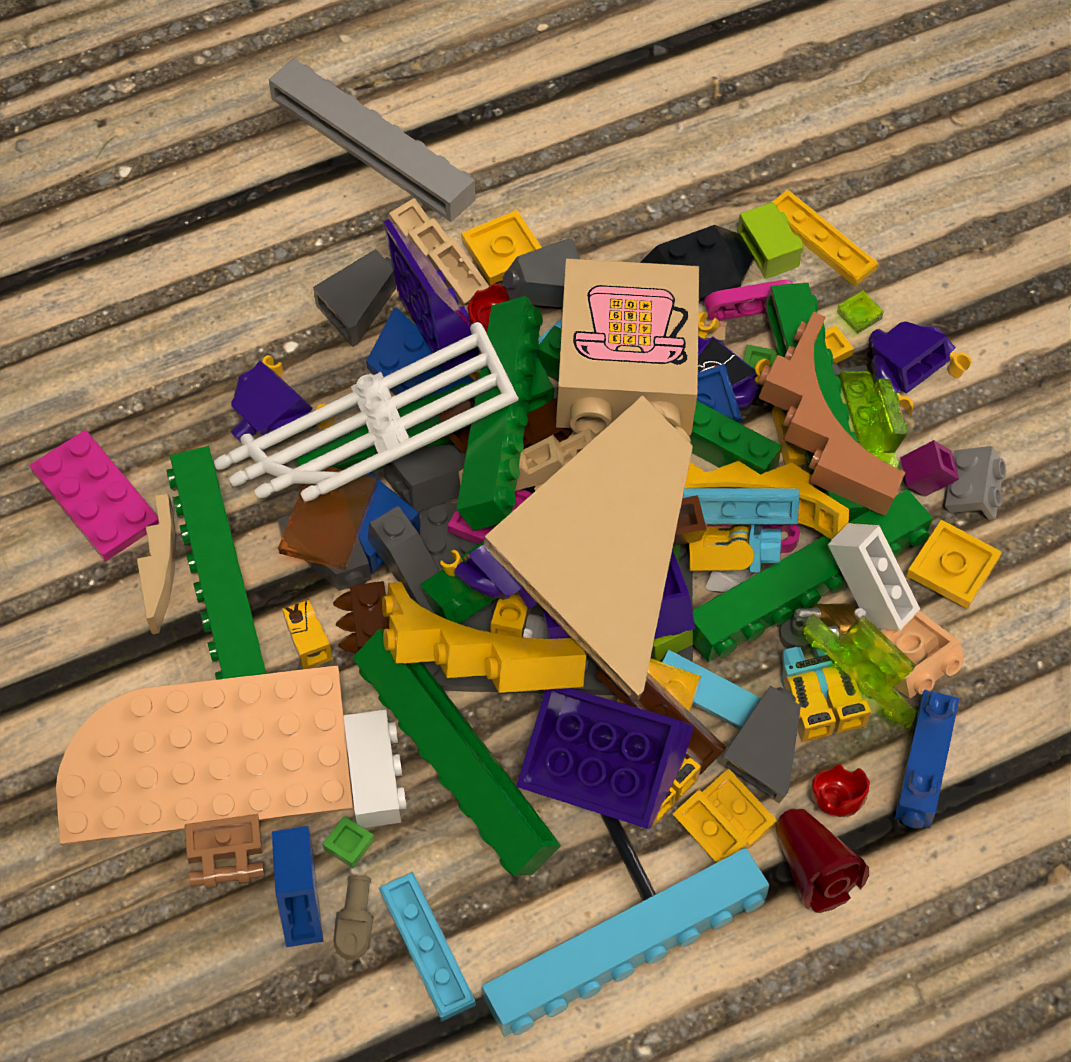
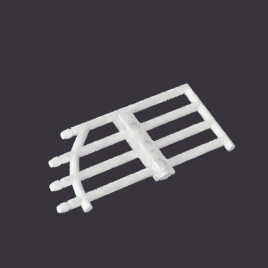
(382, 419)

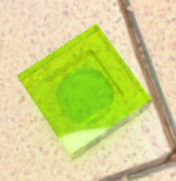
(860, 312)

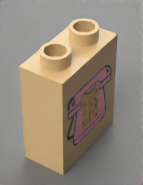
(625, 337)

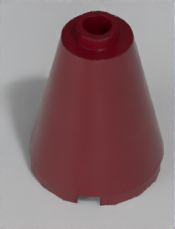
(819, 861)

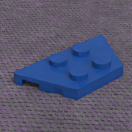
(401, 346)

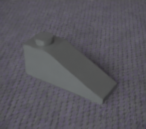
(403, 552)

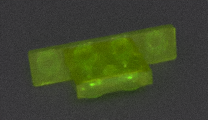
(874, 414)
(869, 660)

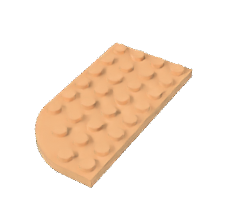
(206, 755)

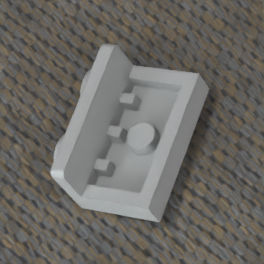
(979, 481)

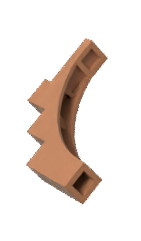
(838, 459)

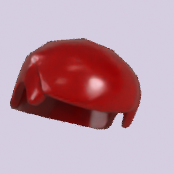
(482, 301)
(840, 791)

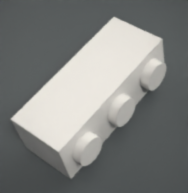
(874, 576)
(374, 768)

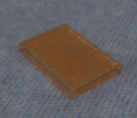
(328, 525)

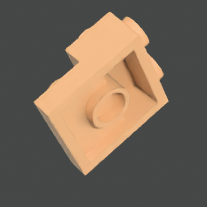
(930, 649)

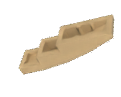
(439, 249)
(547, 457)
(158, 569)

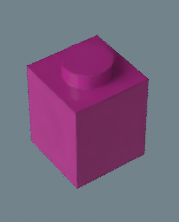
(929, 468)

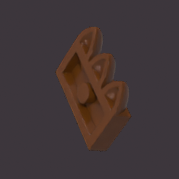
(367, 614)

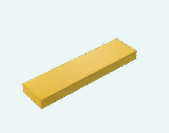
(826, 240)

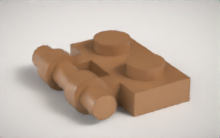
(222, 840)

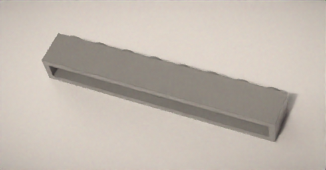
(373, 139)

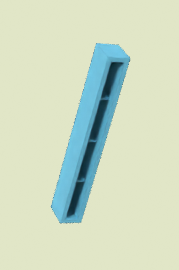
(625, 942)

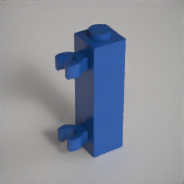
(926, 759)

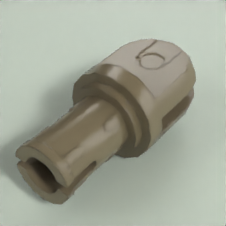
(354, 921)

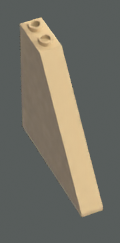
(602, 540)

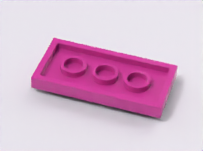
(94, 495)

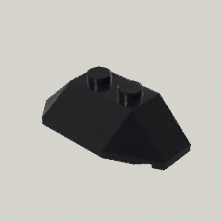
(717, 251)

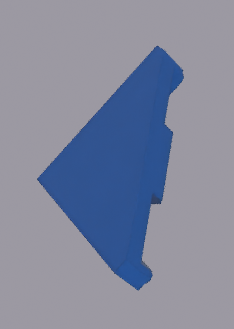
(717, 392)

